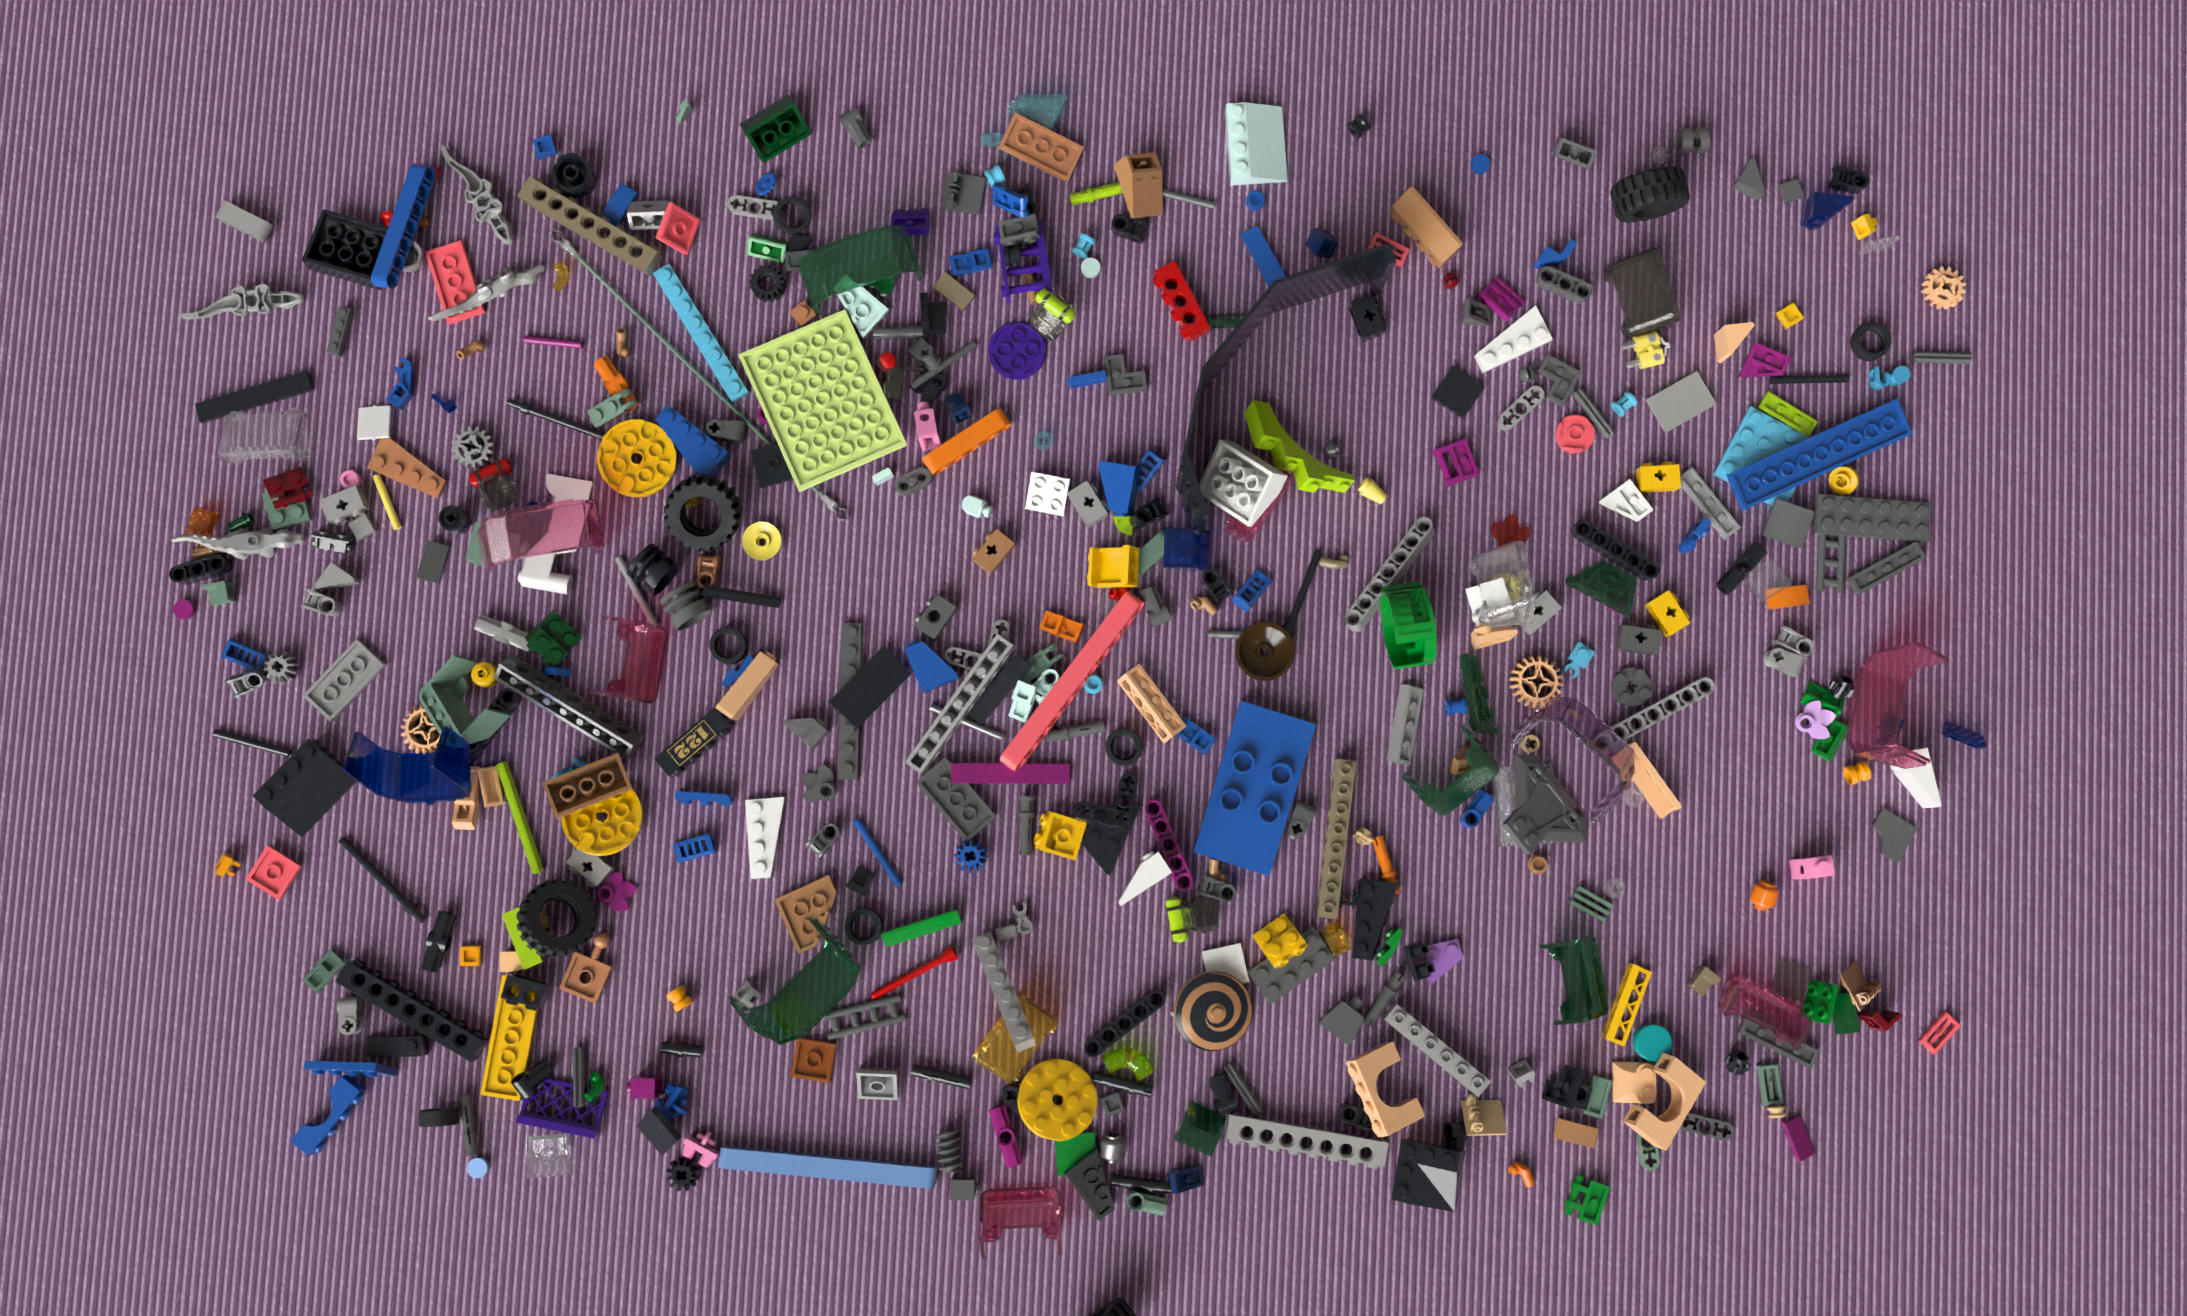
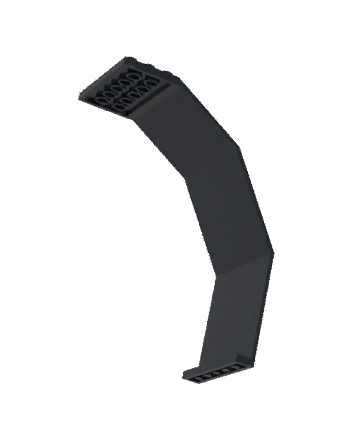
(1366, 266)

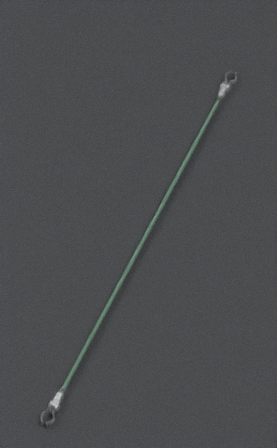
(567, 246)

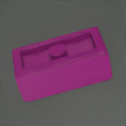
(1798, 1138)

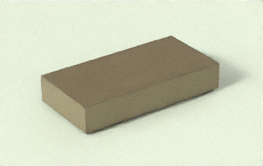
(954, 291)

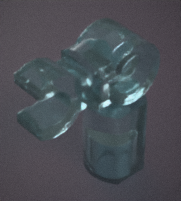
(992, 140)

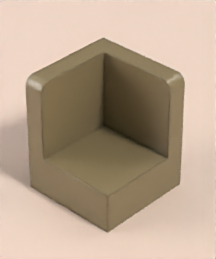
(1703, 980)

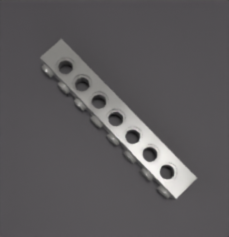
(960, 704)
(1377, 1147)

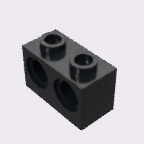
(526, 986)

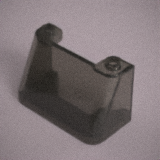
(1643, 293)

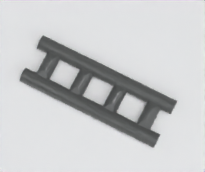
(1821, 581)
(875, 1021)

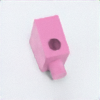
(926, 427)
(1813, 867)

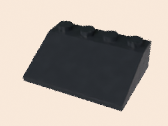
(344, 248)
(305, 787)

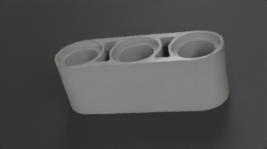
(244, 221)

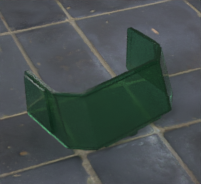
(857, 262)
(806, 995)

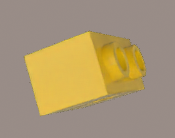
(1647, 481)
(1659, 607)

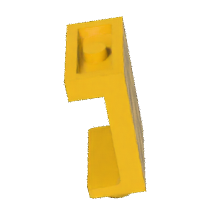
(1113, 567)

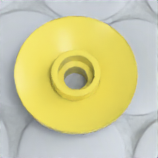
(752, 538)

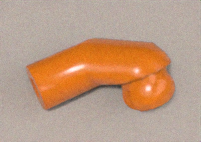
(1517, 1167)

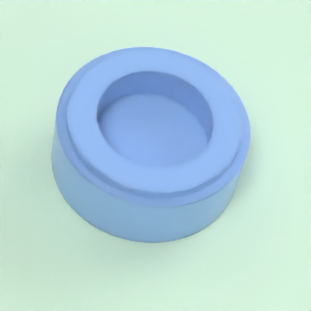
(478, 1167)

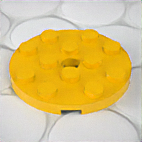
(616, 454)
(613, 834)
(1053, 1120)

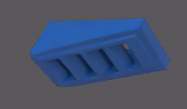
(1160, 461)
(1250, 601)
(228, 648)
(709, 843)

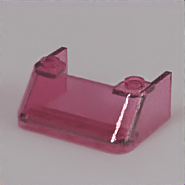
(642, 661)
(1765, 1008)
(1020, 1209)

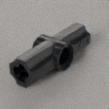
(1749, 561)
(438, 941)

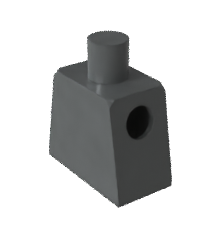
(1343, 1019)

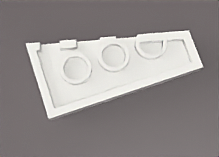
(1521, 337)

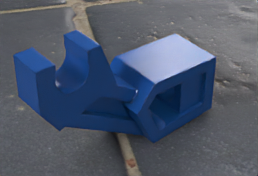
(406, 383)

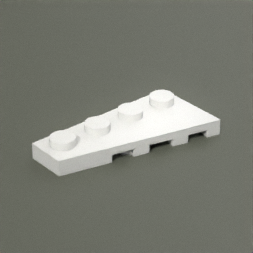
(763, 833)

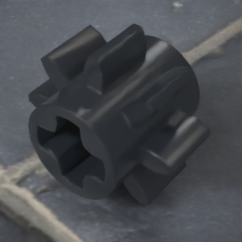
(1841, 687)
(1737, 1062)

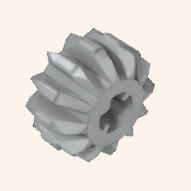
(274, 664)

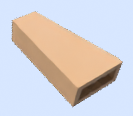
(747, 686)

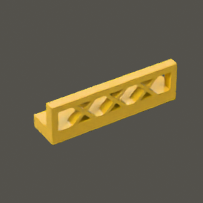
(1621, 1002)

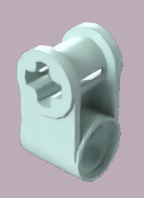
(1042, 685)

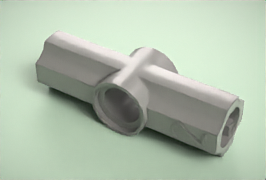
(502, 632)

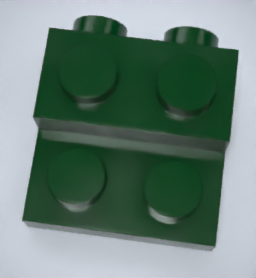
(552, 639)

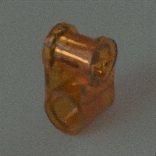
(201, 522)

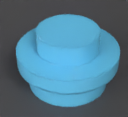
(1093, 684)

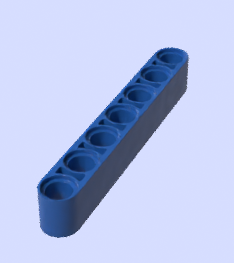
(403, 226)

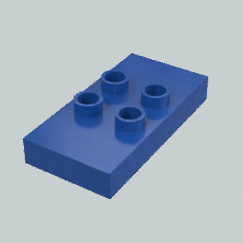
(1254, 788)

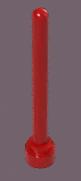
(948, 955)

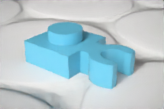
(1579, 657)

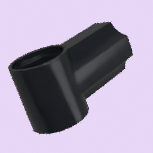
(527, 1082)
(1223, 1099)
(1455, 1135)

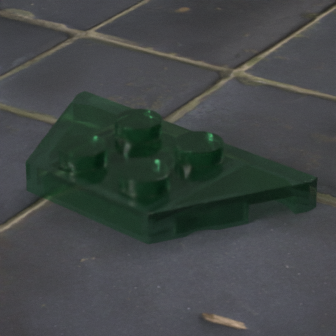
(1607, 586)

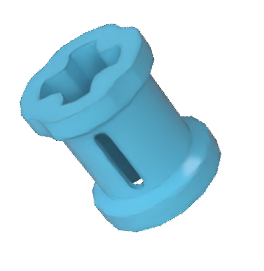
(1083, 246)
(1624, 404)

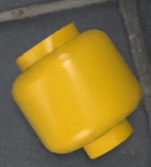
(483, 674)

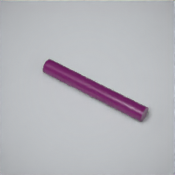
(553, 342)

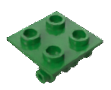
(1820, 1001)

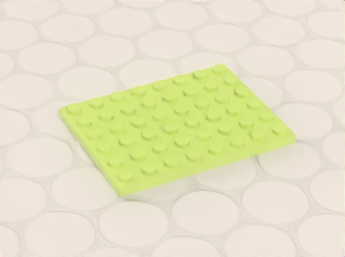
(822, 400)

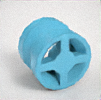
(994, 176)

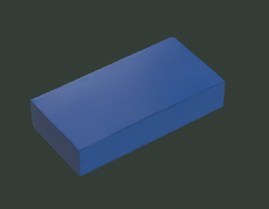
(1087, 379)

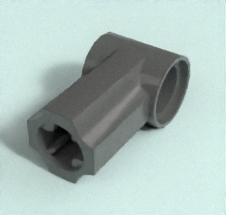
(854, 125)
(1156, 610)

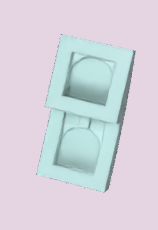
(1023, 701)

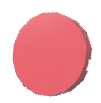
(1574, 434)

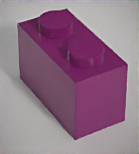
(645, 1086)

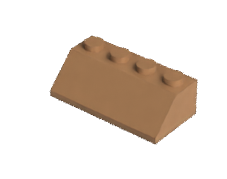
(1425, 228)
(587, 785)

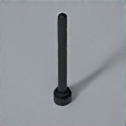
(1290, 625)

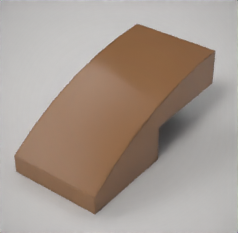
(1576, 1133)

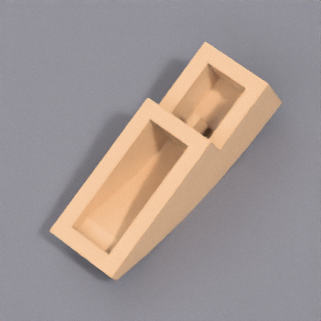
(467, 809)

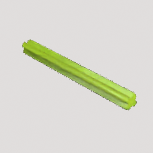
(519, 817)

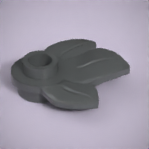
(817, 783)

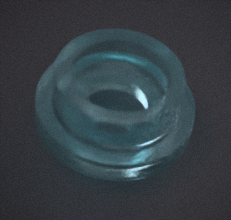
(1043, 434)

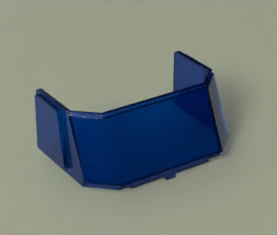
(413, 776)

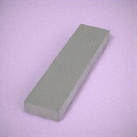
(1708, 503)

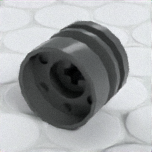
(684, 603)

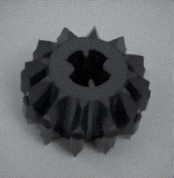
(675, 1173)

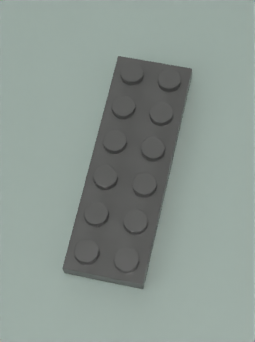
(1872, 518)

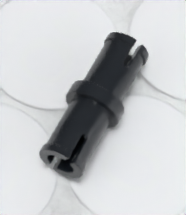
(681, 1049)

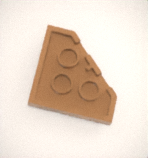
(805, 903)

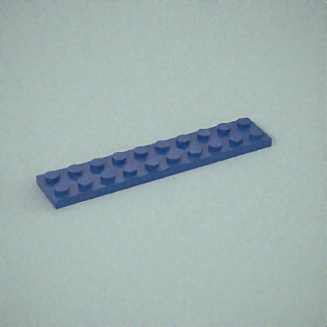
(1819, 454)

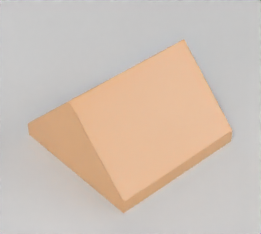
(1729, 338)

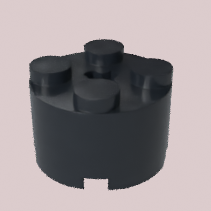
(564, 178)

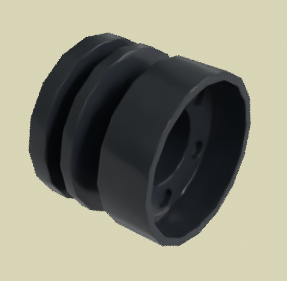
(653, 569)

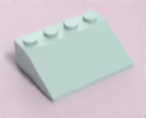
(1255, 143)

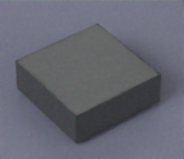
(1791, 191)
(1112, 1103)

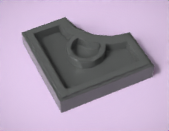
(1894, 834)

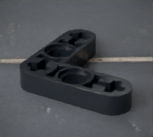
(1112, 813)

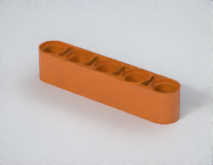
(966, 441)

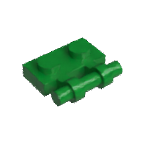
(1592, 1202)

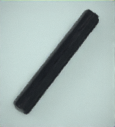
(741, 596)

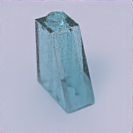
(1039, 108)

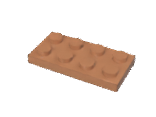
(1040, 147)

